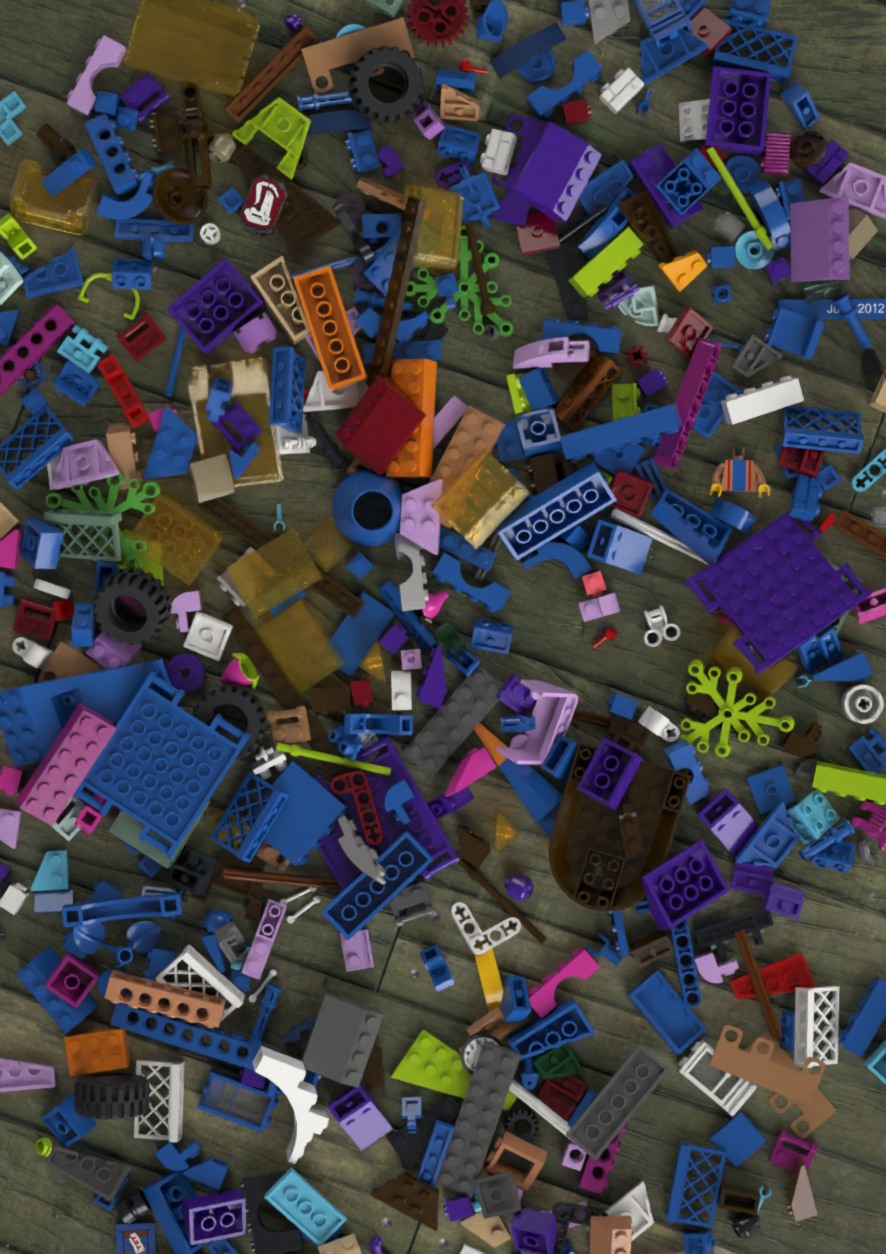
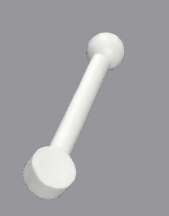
(284, 901)
(291, 919)
(253, 997)

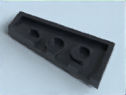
(565, 263)
(413, 1145)

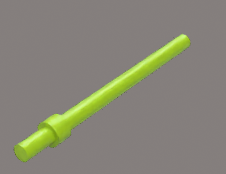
(760, 231)
(296, 750)

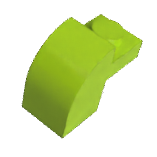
(16, 236)

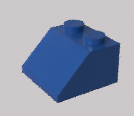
(538, 433)
(41, 544)
(65, 1122)

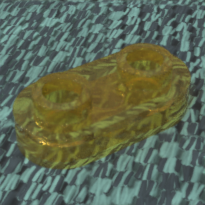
(223, 834)

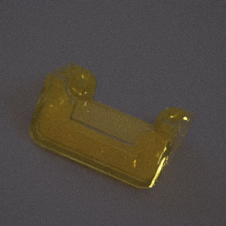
(65, 212)
(440, 227)
(727, 656)

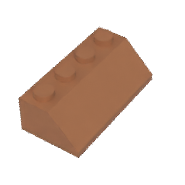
(610, 1235)

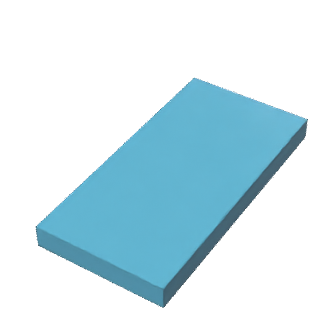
(305, 1207)

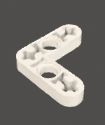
(477, 935)

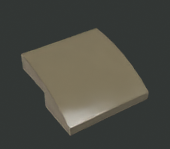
(211, 478)

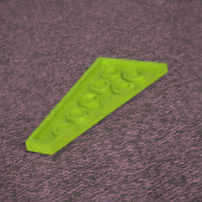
(437, 1067)

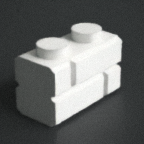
(621, 90)
(498, 152)

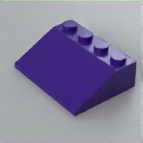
(738, 110)
(557, 172)
(216, 307)
(683, 886)

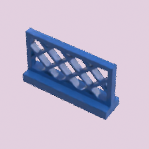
(727, 60)
(282, 384)
(822, 438)
(38, 457)
(259, 827)
(678, 1184)

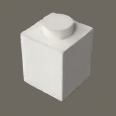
(14, 898)

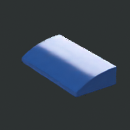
(666, 1012)

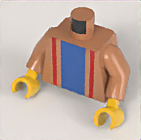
(738, 476)

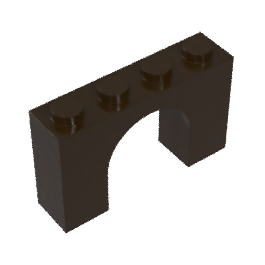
(705, 703)

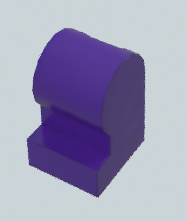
(389, 158)

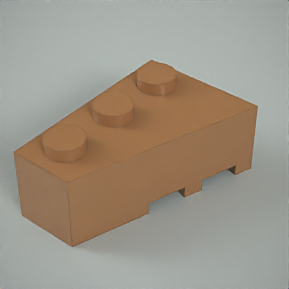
(123, 452)

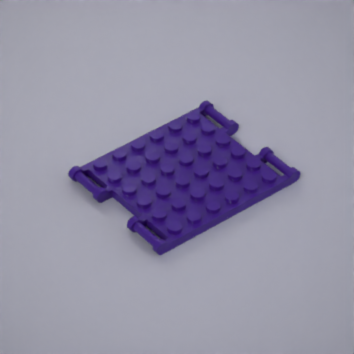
(777, 590)
(422, 824)

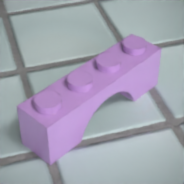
(107, 54)

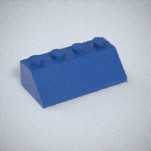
(36, 976)
(166, 1199)

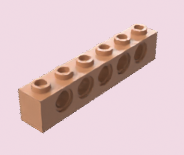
(159, 990)

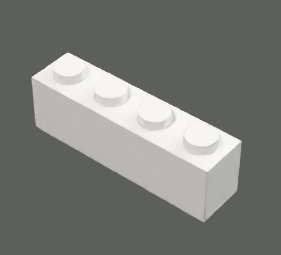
(762, 400)

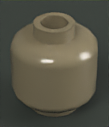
(221, 147)

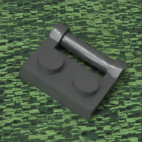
(409, 897)

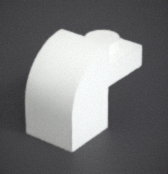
(401, 690)

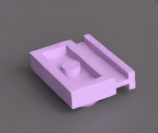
(357, 951)

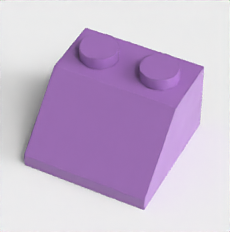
(111, 652)

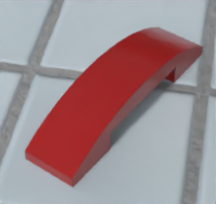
(123, 391)

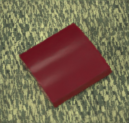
(801, 460)
(561, 1094)

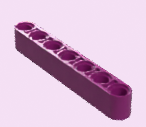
(689, 401)

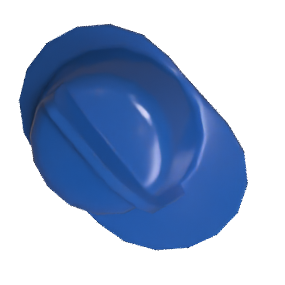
(492, 22)

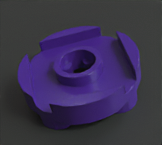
(186, 661)

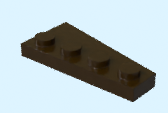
(649, 226)

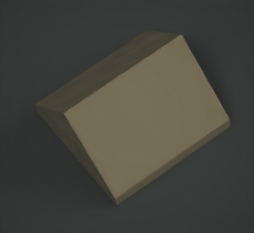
(861, 230)

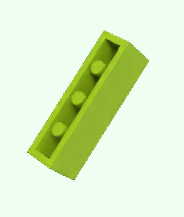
(606, 262)
(850, 781)

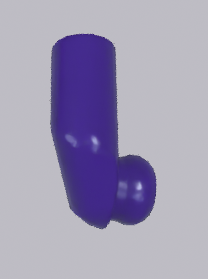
(375, 1245)

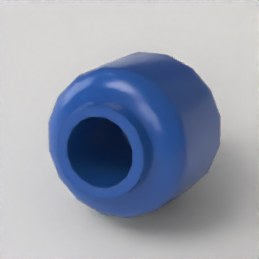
(216, 919)

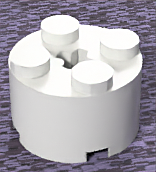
(870, 710)

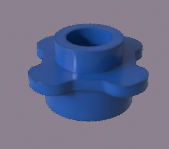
(725, 289)

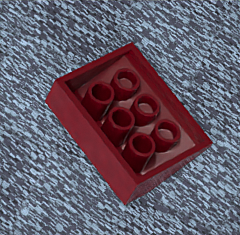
(380, 424)

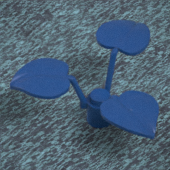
(142, 937)

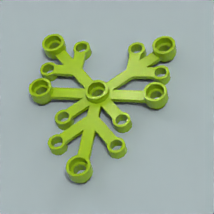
(751, 717)

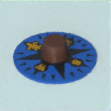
(33, 377)

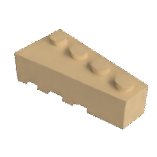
(279, 296)

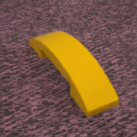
(489, 976)

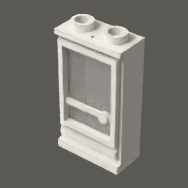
(720, 1086)

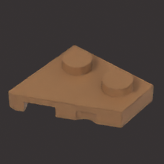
(458, 105)

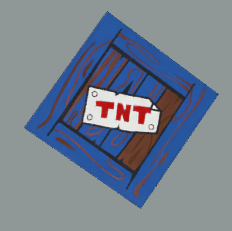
(136, 1238)

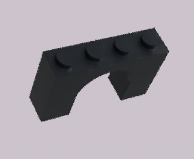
(265, 1239)

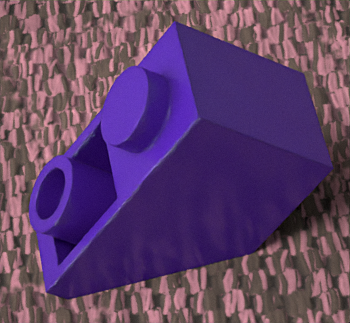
(442, 806)

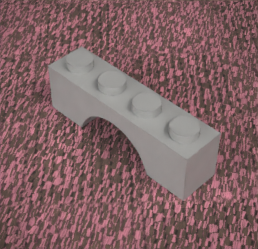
(412, 591)

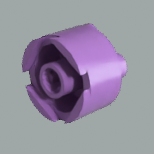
(255, 333)

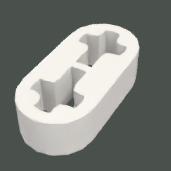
(51, 588)

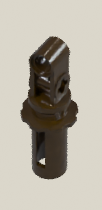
(195, 133)

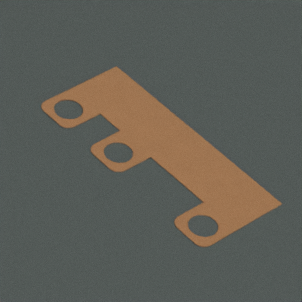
(351, 47)
(64, 653)
(761, 1071)
(813, 1114)

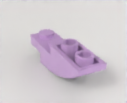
(549, 351)
(264, 939)

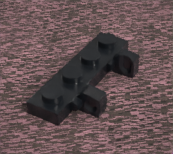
(718, 933)

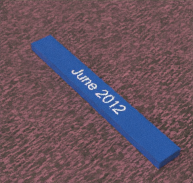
(829, 311)

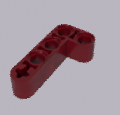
(362, 808)

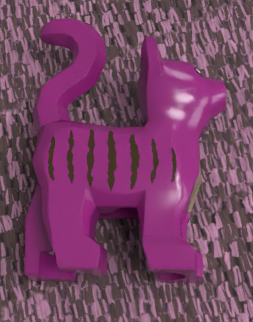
(874, 824)

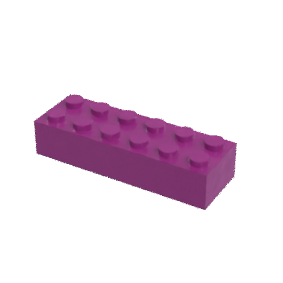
(66, 764)

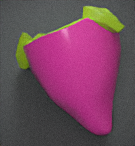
(240, 671)

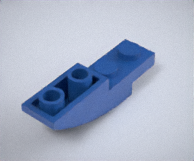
(605, 227)

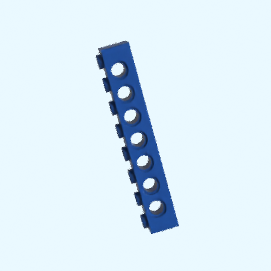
(122, 1019)

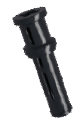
(330, 448)

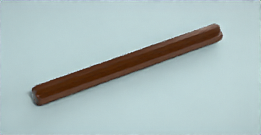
(279, 878)
(758, 984)

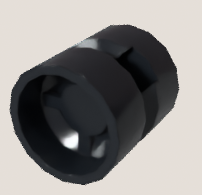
(133, 1206)

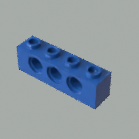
(97, 130)

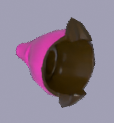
(432, 607)

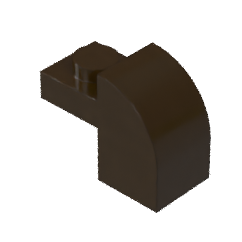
(802, 745)

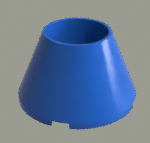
(351, 490)

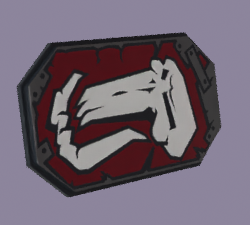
(263, 205)

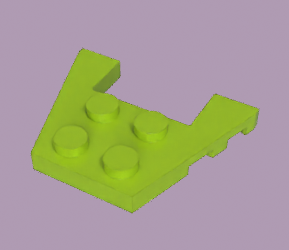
(282, 125)

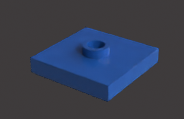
(622, 458)
(769, 788)

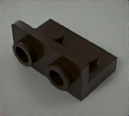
(166, 133)

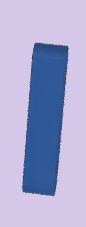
(688, 968)

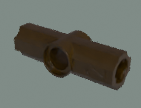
(59, 146)

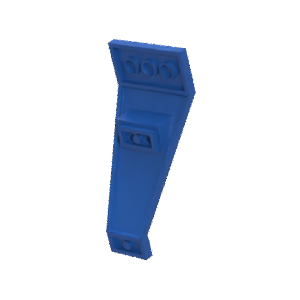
(39, 711)

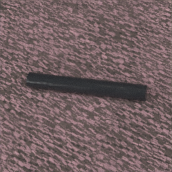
(582, 223)

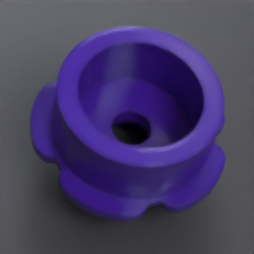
(293, 22)

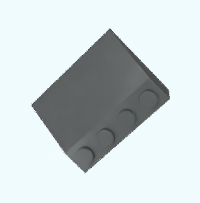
(342, 1039)

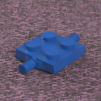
(477, 197)

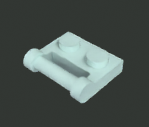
(66, 826)

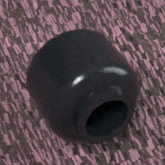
(746, 1225)

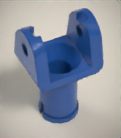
(606, 951)
(529, 1073)

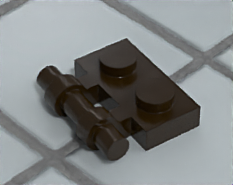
(628, 731)

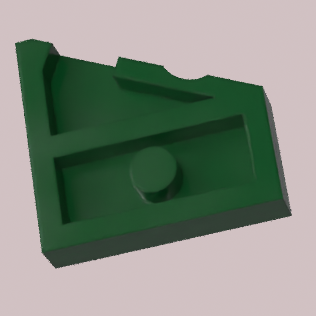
(557, 1063)

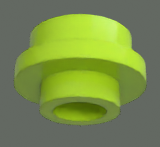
(43, 1146)

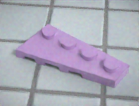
(25, 1075)

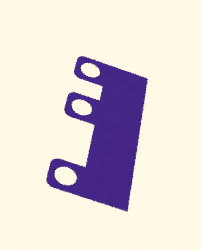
(516, 207)

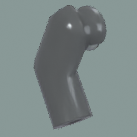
(864, 852)

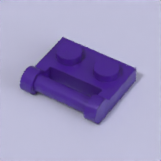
(141, 92)
(242, 423)

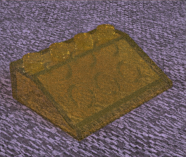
(480, 499)
(177, 538)
(274, 573)
(300, 646)

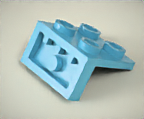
(813, 816)

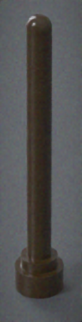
(487, 306)

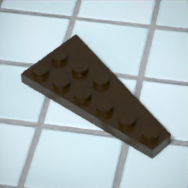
(302, 217)

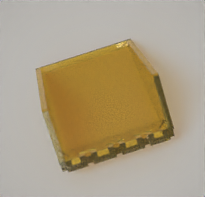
(193, 43)
(253, 392)

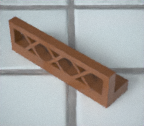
(573, 400)

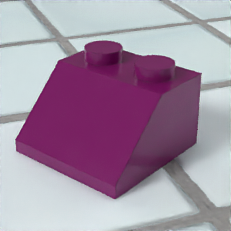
(72, 979)

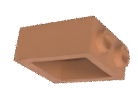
(521, 1148)

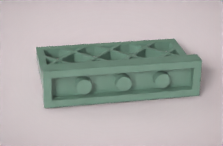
(87, 518)

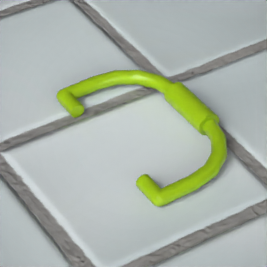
(109, 277)

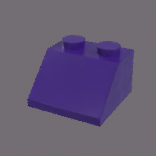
(534, 1231)

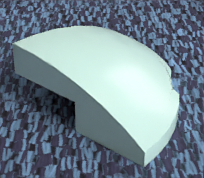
(642, 306)

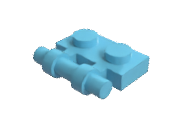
(79, 354)

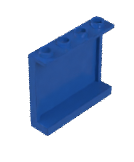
(304, 817)

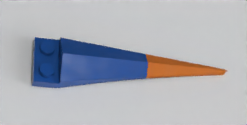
(535, 791)

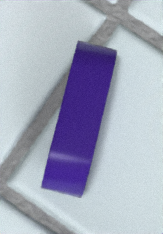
(451, 170)

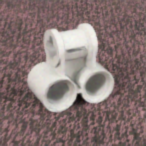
(658, 626)
(33, 653)
(659, 724)

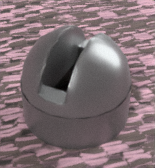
(491, 332)

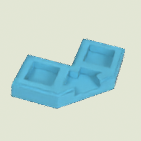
(9, 108)

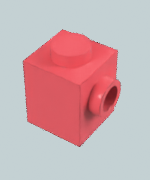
(593, 584)

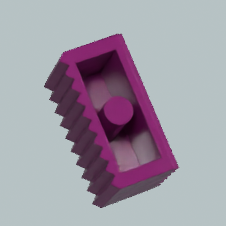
(775, 154)

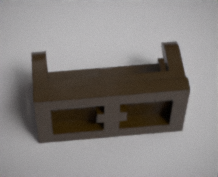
(651, 948)

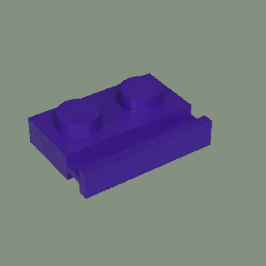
(516, 695)
(751, 878)
(783, 900)

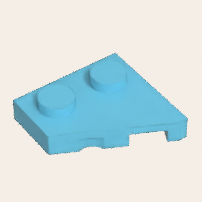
(52, 872)

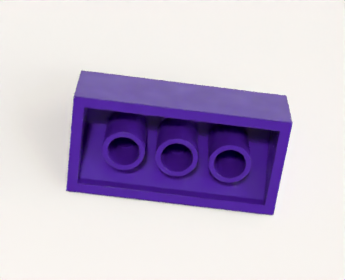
(650, 170)

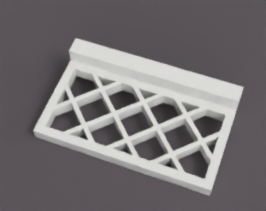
(207, 972)
(806, 1026)
(175, 1104)

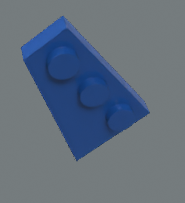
(605, 187)
(56, 276)
(711, 411)

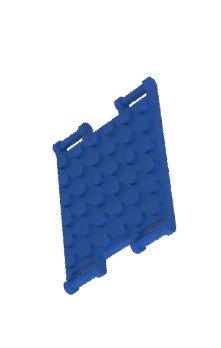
(161, 765)

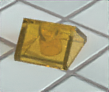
(373, 663)
(504, 831)

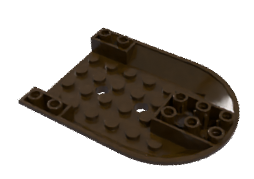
(581, 841)

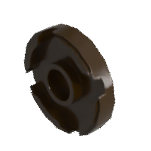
(807, 149)

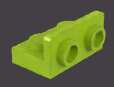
(518, 398)
(625, 400)

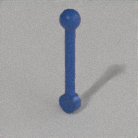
(739, 347)

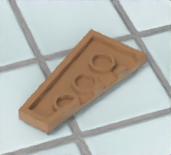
(383, 193)

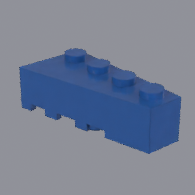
(692, 525)
(556, 1028)

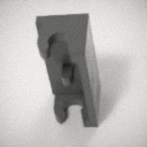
(231, 942)

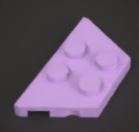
(861, 186)
(83, 464)
(418, 519)

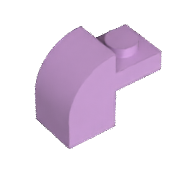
(182, 605)
(599, 607)
(711, 970)

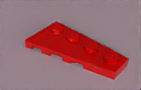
(777, 978)

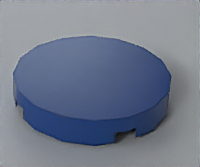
(539, 68)
(744, 172)

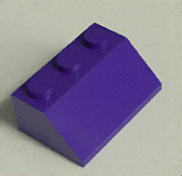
(609, 773)
(214, 1216)

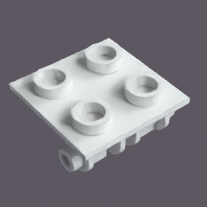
(693, 119)
(294, 443)

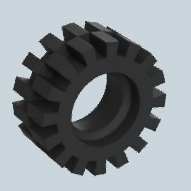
(526, 1115)

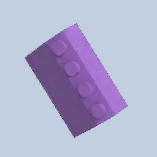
(820, 240)

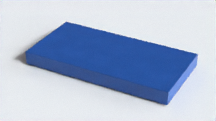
(358, 635)

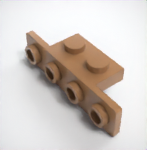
(494, 1025)

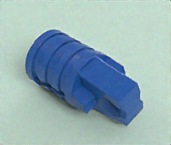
(517, 723)

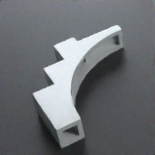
(289, 1076)

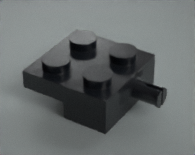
(192, 872)

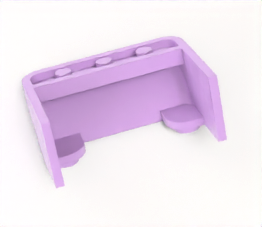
(552, 714)

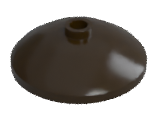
(189, 205)

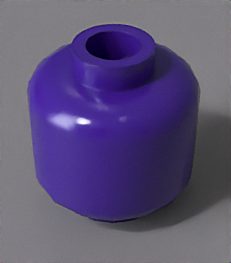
(519, 887)

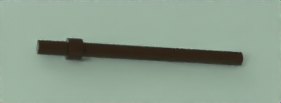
(476, 875)

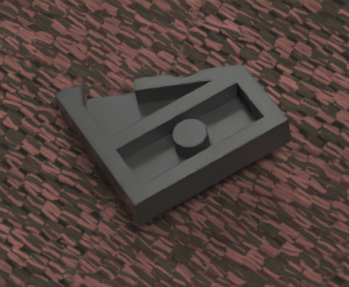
(754, 356)

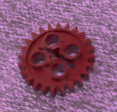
(427, 31)

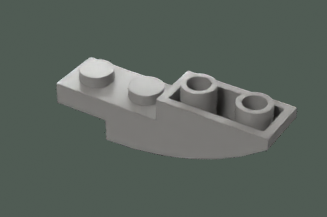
(358, 852)

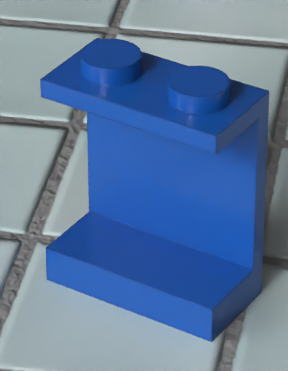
(794, 332)

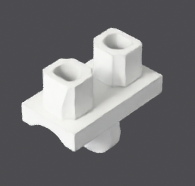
(267, 759)

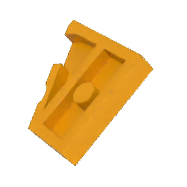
(683, 269)

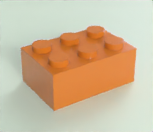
(97, 1050)

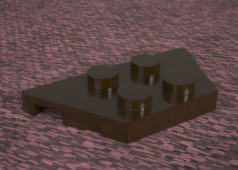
(412, 1198)

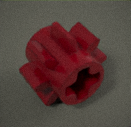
(634, 351)

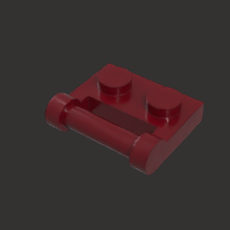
(145, 342)
(32, 624)

